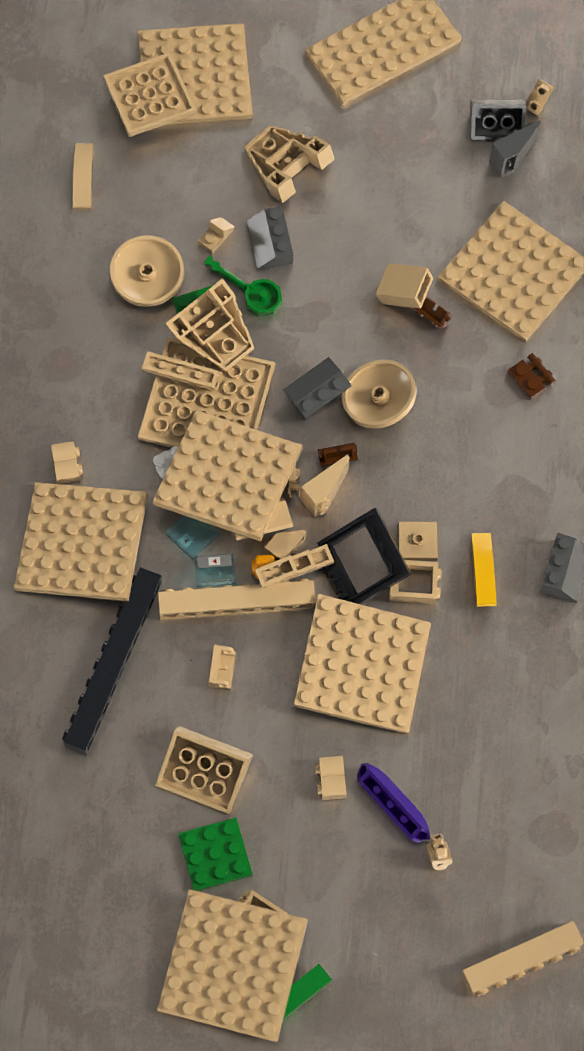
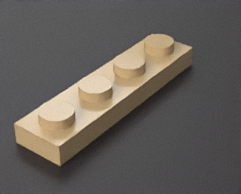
(180, 370)

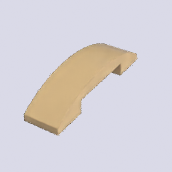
(82, 175)

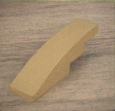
(294, 566)

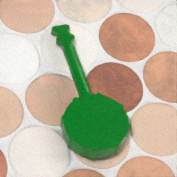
(261, 296)

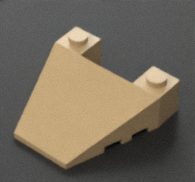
(282, 154)

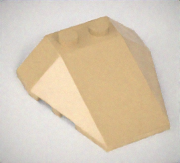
(214, 327)

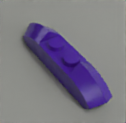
(393, 802)

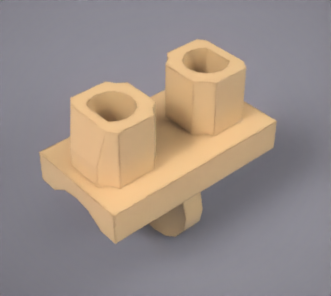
(538, 96)
(439, 852)

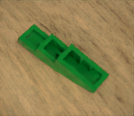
(306, 988)

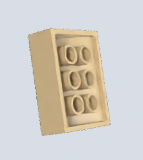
(203, 769)

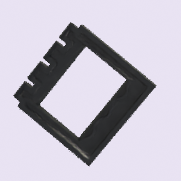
(386, 547)

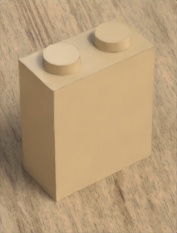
(404, 285)

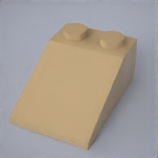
(322, 489)

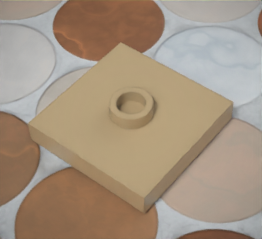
(418, 540)

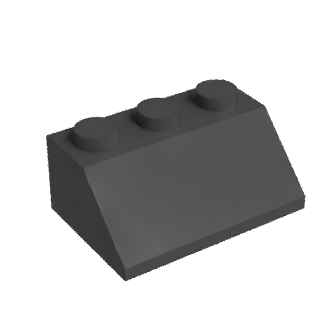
(496, 118)
(270, 239)
(317, 388)
(565, 569)

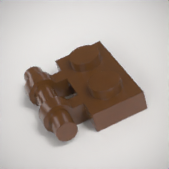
(527, 379)

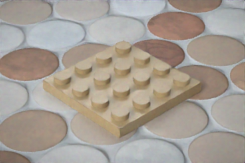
(149, 94)

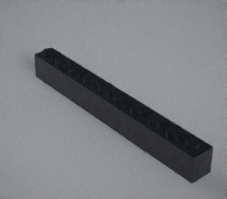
(112, 662)

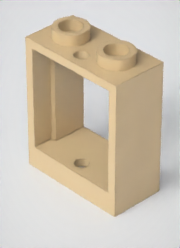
(419, 598)

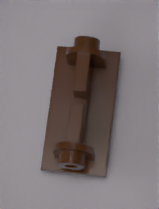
(438, 318)
(331, 455)

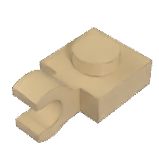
(295, 475)

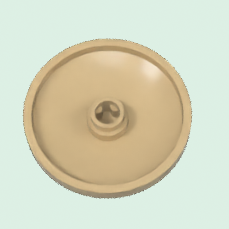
(147, 271)
(379, 394)

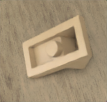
(216, 234)

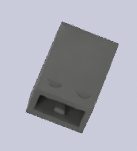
(511, 150)

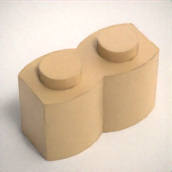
(65, 462)
(332, 778)

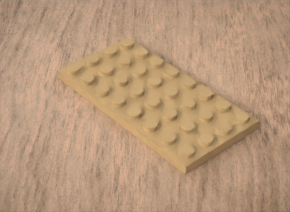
(382, 46)

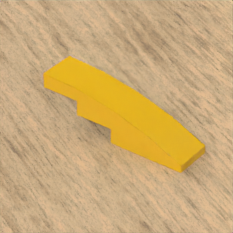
(483, 569)

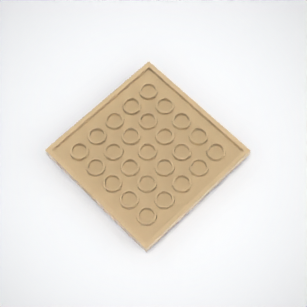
(211, 66)
(514, 271)
(236, 397)
(228, 475)
(81, 541)
(362, 664)
(232, 965)

